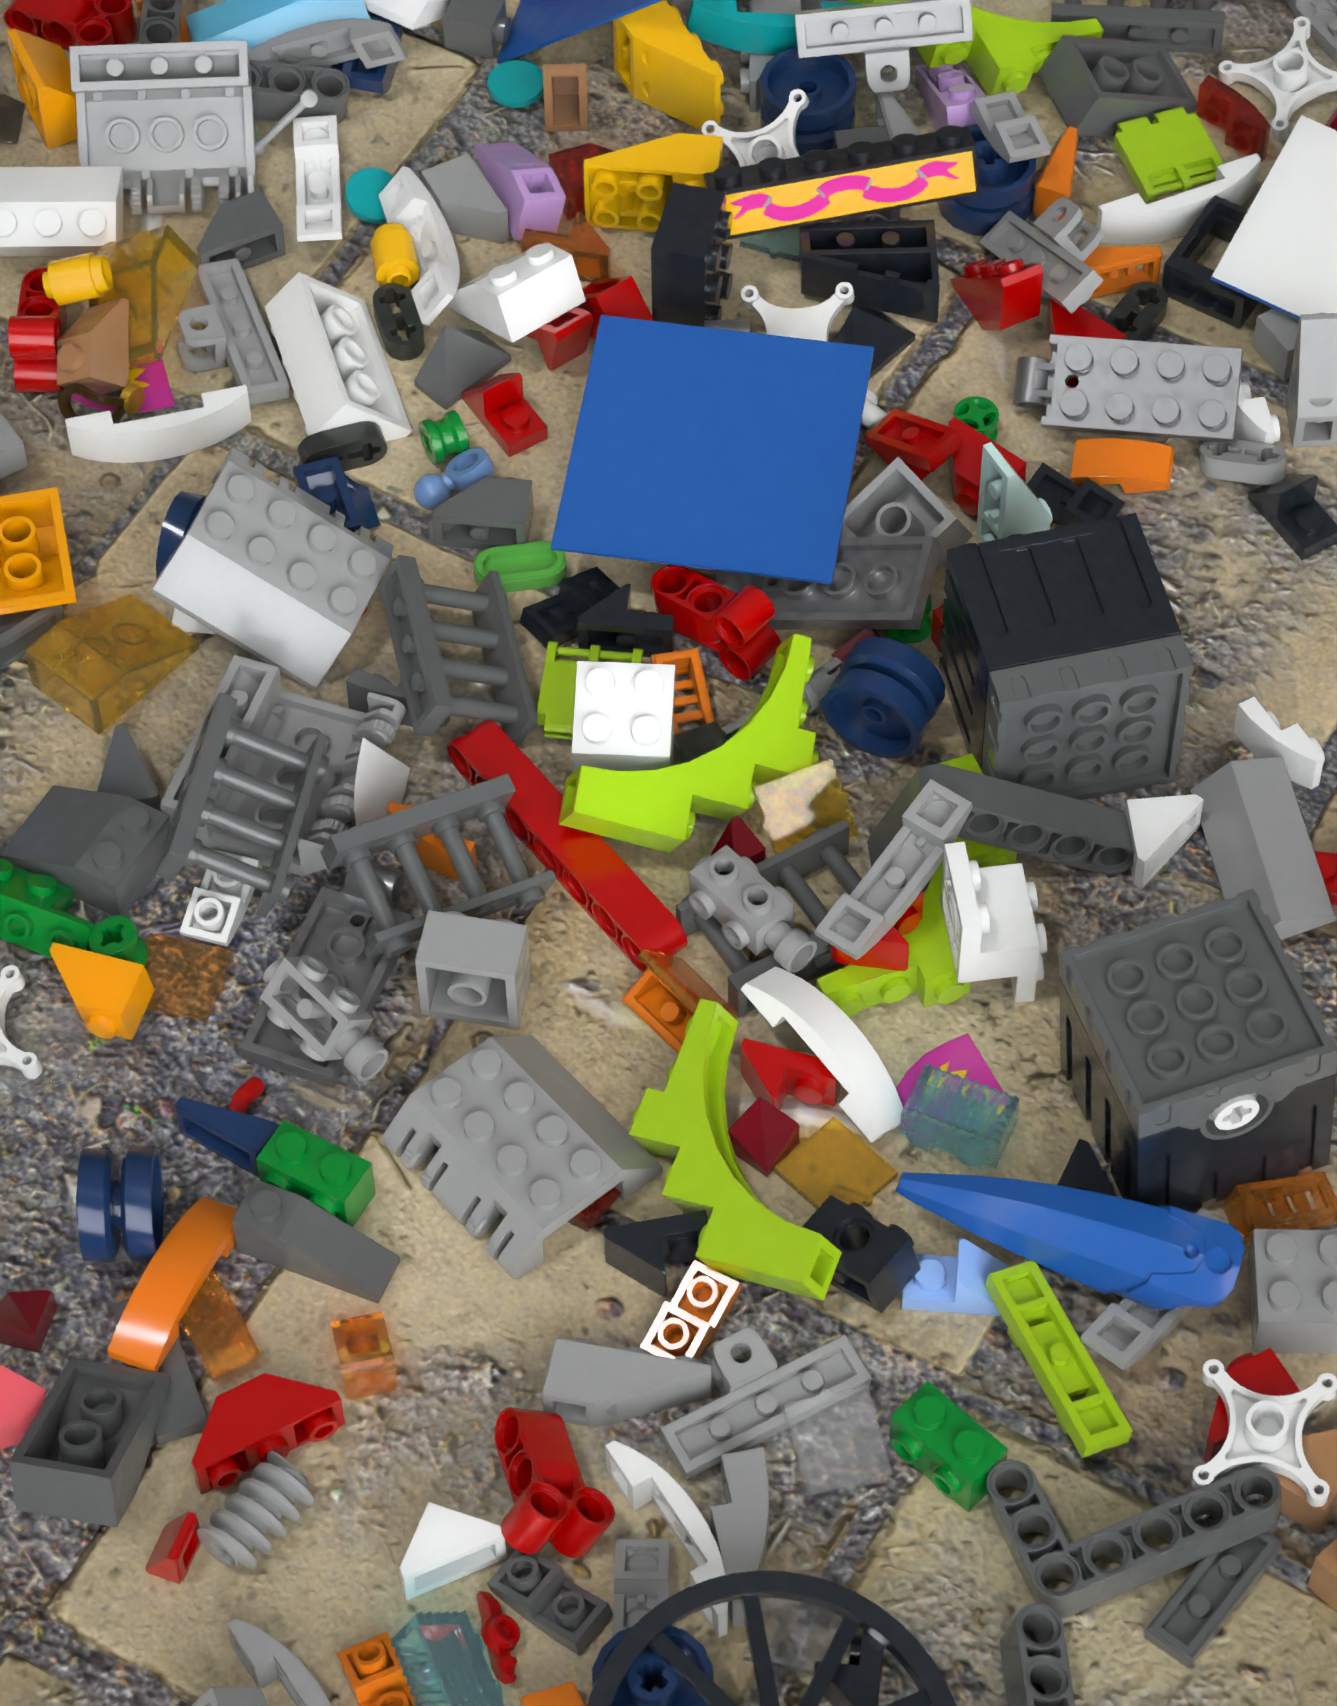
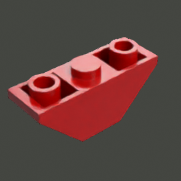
(1000, 292)
(258, 1419)

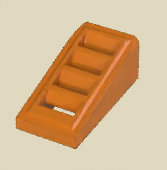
(1058, 174)
(1109, 261)
(688, 663)

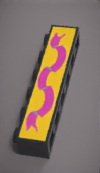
(848, 181)

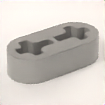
(1243, 462)

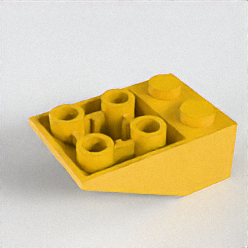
(667, 65)
(634, 183)

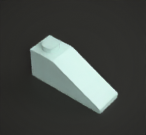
(1006, 501)

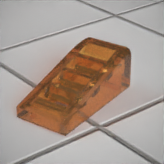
(1248, 1207)

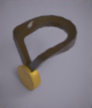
(129, 400)

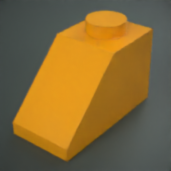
(105, 989)

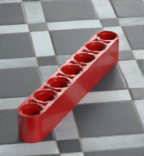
(578, 858)

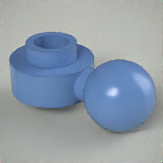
(459, 474)

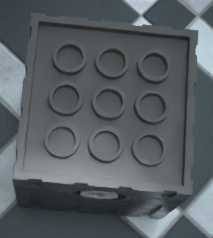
(1066, 659)
(1197, 1055)

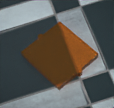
(185, 976)
(682, 980)

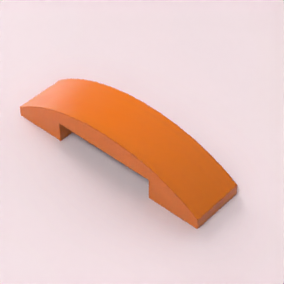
(171, 1283)

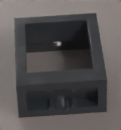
(1191, 282)

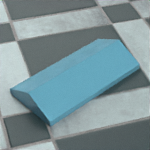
(266, 19)

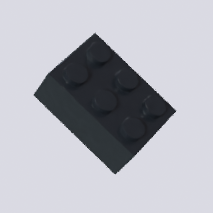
(691, 257)

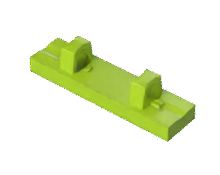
(1058, 1358)

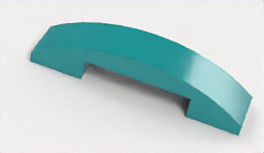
(745, 31)

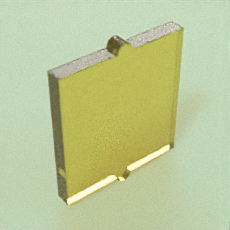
(801, 804)
(836, 1165)

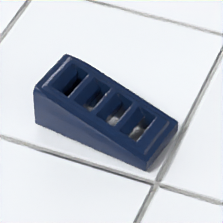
(225, 1131)

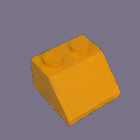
(44, 86)

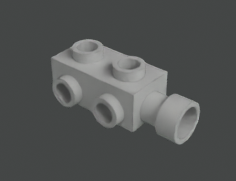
(727, 887)
(322, 1015)

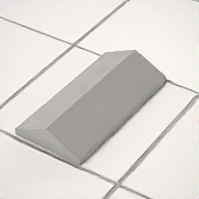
(1263, 843)

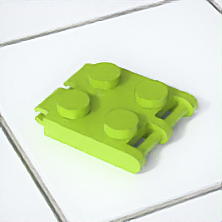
(1166, 154)
(559, 685)

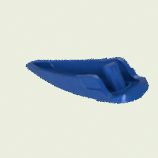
(1101, 1240)

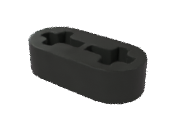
(406, 320)
(1143, 321)
(354, 445)

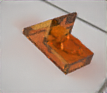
(583, 242)
(364, 1355)

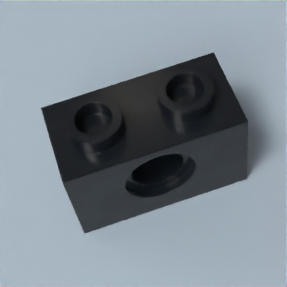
(874, 1257)

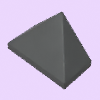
(458, 363)
(24, 628)
(126, 772)

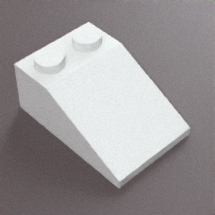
(521, 292)

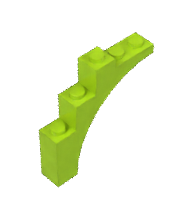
(1004, 48)
(660, 804)
(930, 957)
(691, 1127)

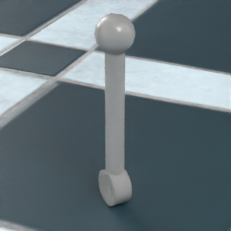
(308, 99)

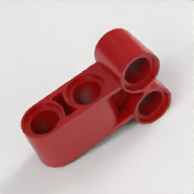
(74, 21)
(35, 336)
(718, 618)
(547, 1486)

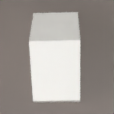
(1159, 830)
(448, 1548)

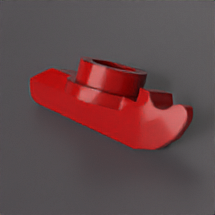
(500, 1636)

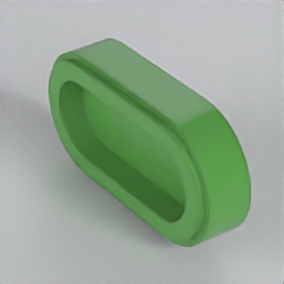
(522, 565)

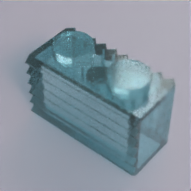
(959, 1117)
(445, 1661)

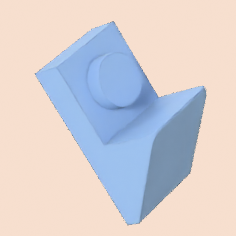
(953, 1282)

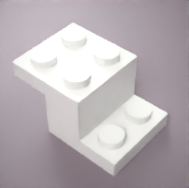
(623, 716)
(992, 922)

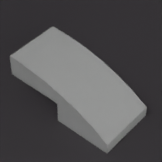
(1008, 128)
(639, 1579)

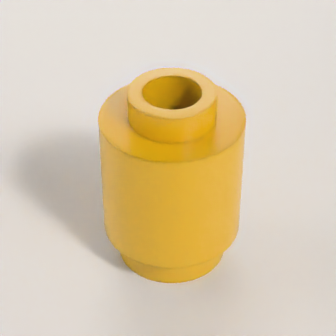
(394, 255)
(78, 278)

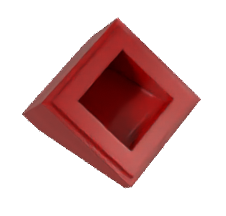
(175, 1549)

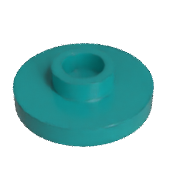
(515, 83)
(362, 194)

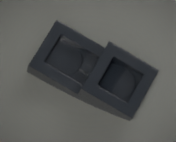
(1069, 501)
(558, 616)

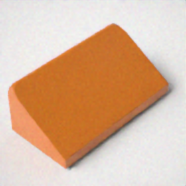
(659, 1008)

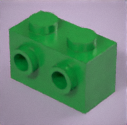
(317, 1172)
(945, 1445)

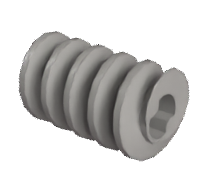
(256, 1512)

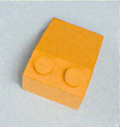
(34, 552)

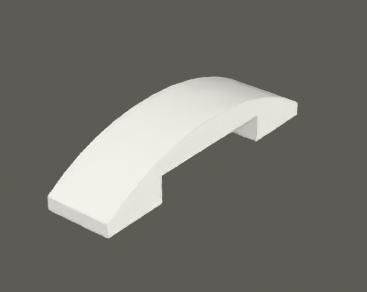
(317, 178)
(411, 205)
(1134, 222)
(163, 435)
(837, 1042)
(644, 1482)

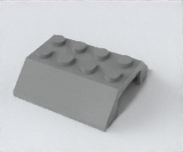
(169, 118)
(273, 571)
(295, 723)
(517, 1144)

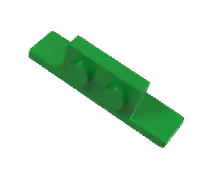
(34, 912)

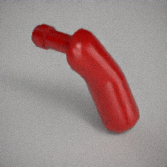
(246, 1094)

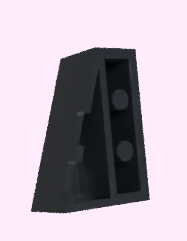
(884, 261)

